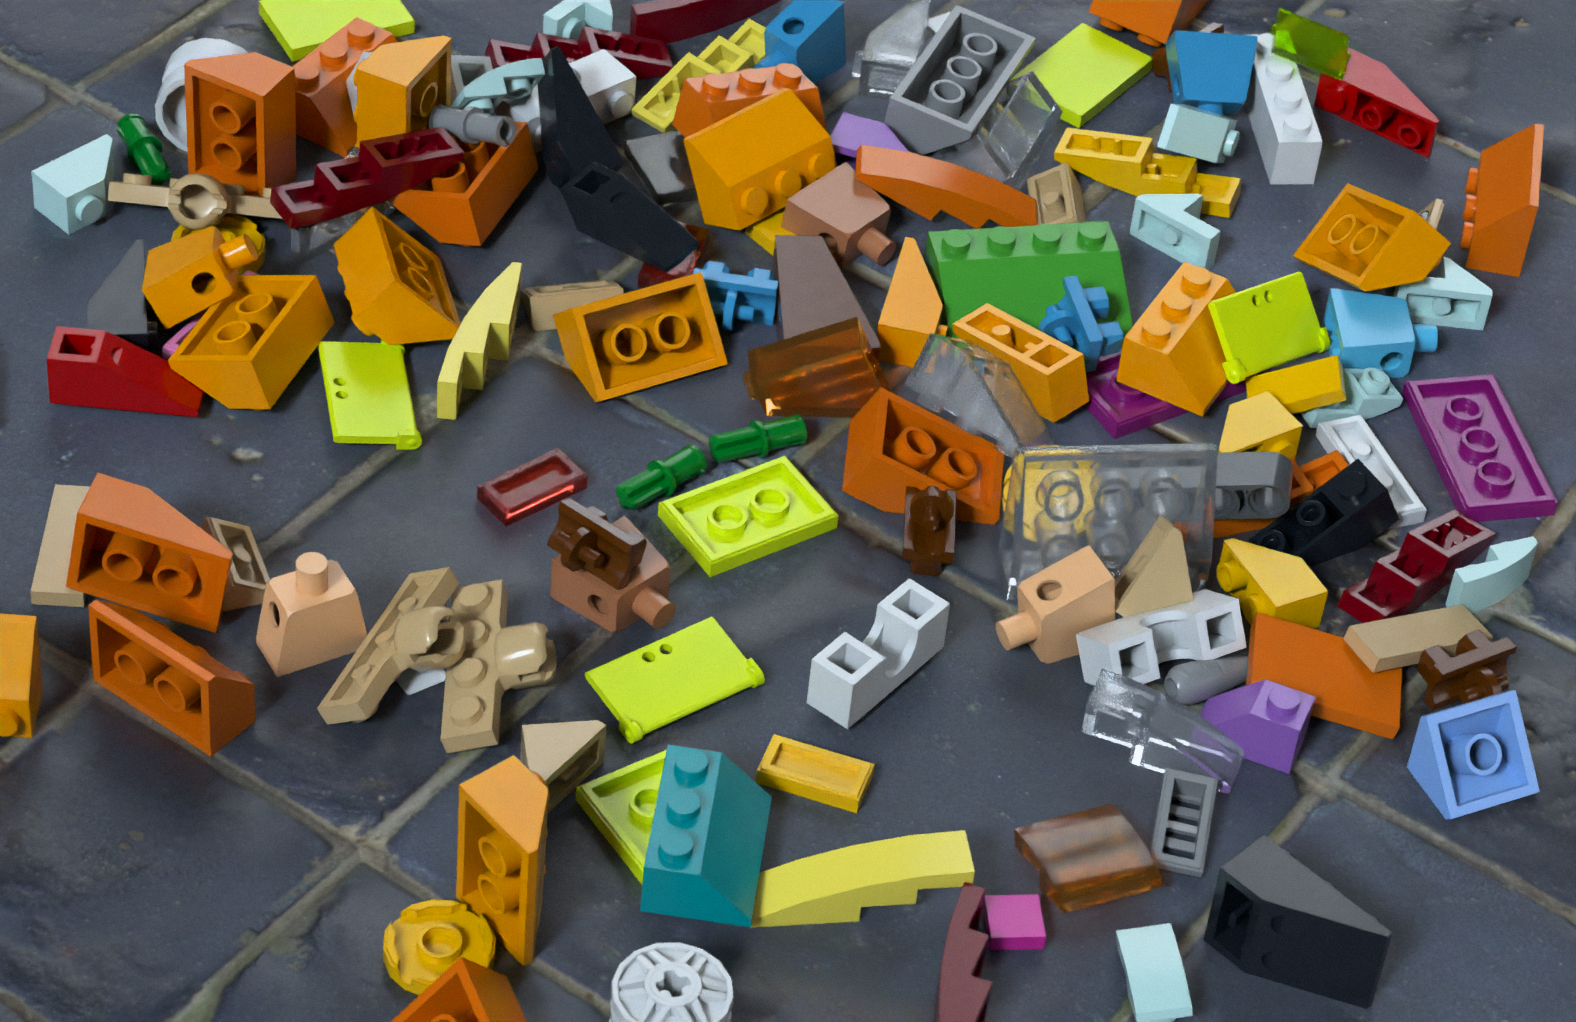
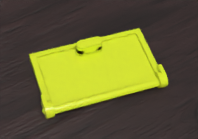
(1267, 331)
(373, 394)
(667, 687)

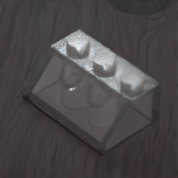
(1009, 134)

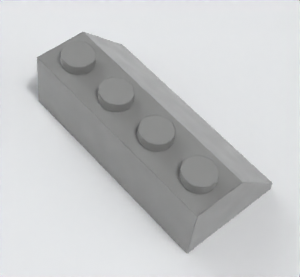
(955, 81)

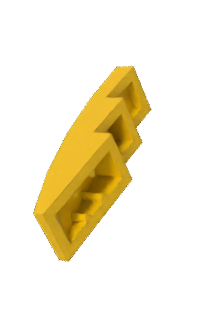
(1132, 167)

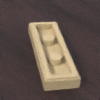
(55, 550)
(1402, 639)

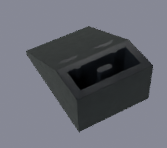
(1295, 927)

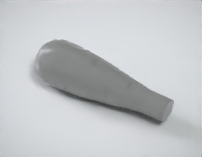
(1203, 679)

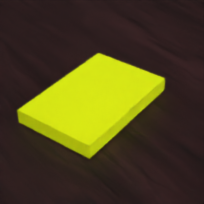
(308, 23)
(1087, 72)
(747, 516)
(624, 808)

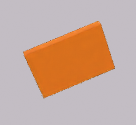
(1326, 669)

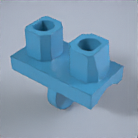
(740, 296)
(1075, 324)

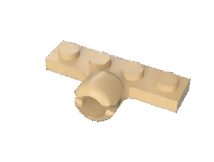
(194, 199)
(402, 638)
(491, 664)

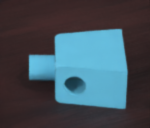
(1375, 332)

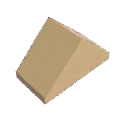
(1155, 573)
(563, 754)

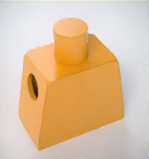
(194, 273)

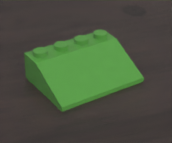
(1025, 269)

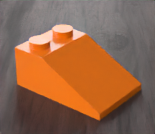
(1150, 18)
(906, 445)
(147, 555)

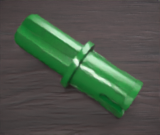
(144, 148)
(758, 438)
(661, 477)

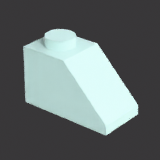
(1198, 133)
(76, 185)

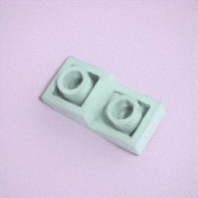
(510, 80)
(1367, 394)
(1490, 582)
(1154, 973)

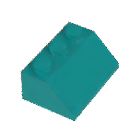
(705, 839)

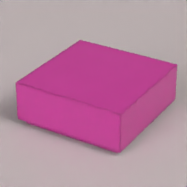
(1014, 922)

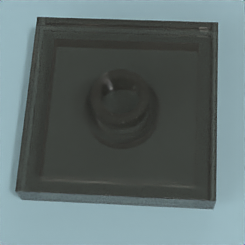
(662, 167)

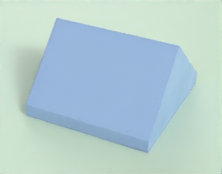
(1474, 755)

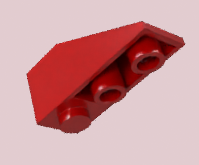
(1379, 103)
(112, 373)

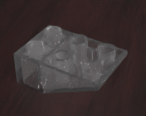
(979, 391)

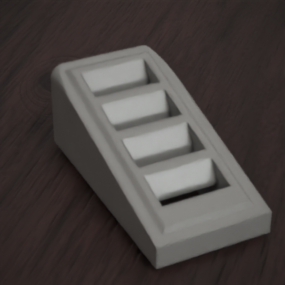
(1189, 789)

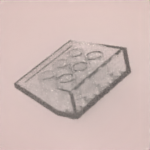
(1108, 501)

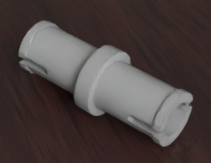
(473, 125)

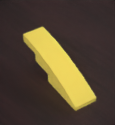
(739, 52)
(481, 336)
(869, 874)

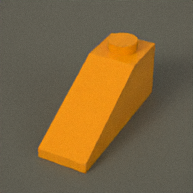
(910, 309)
(1044, 366)

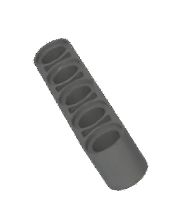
(1252, 485)

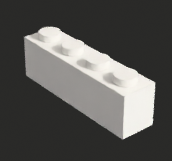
(1282, 118)

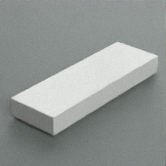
(1357, 441)

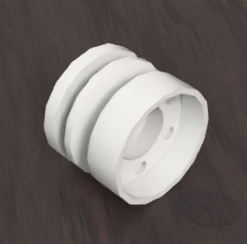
(671, 986)

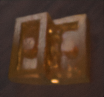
(1088, 858)

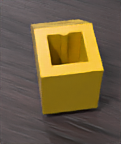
(1260, 426)
(1271, 583)

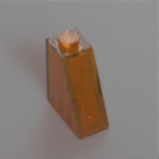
(816, 373)

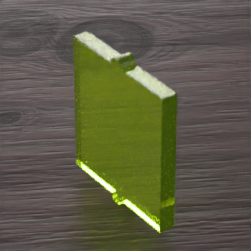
(1310, 43)

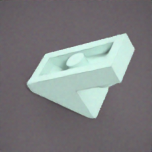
(572, 15)
(1174, 227)
(1449, 300)

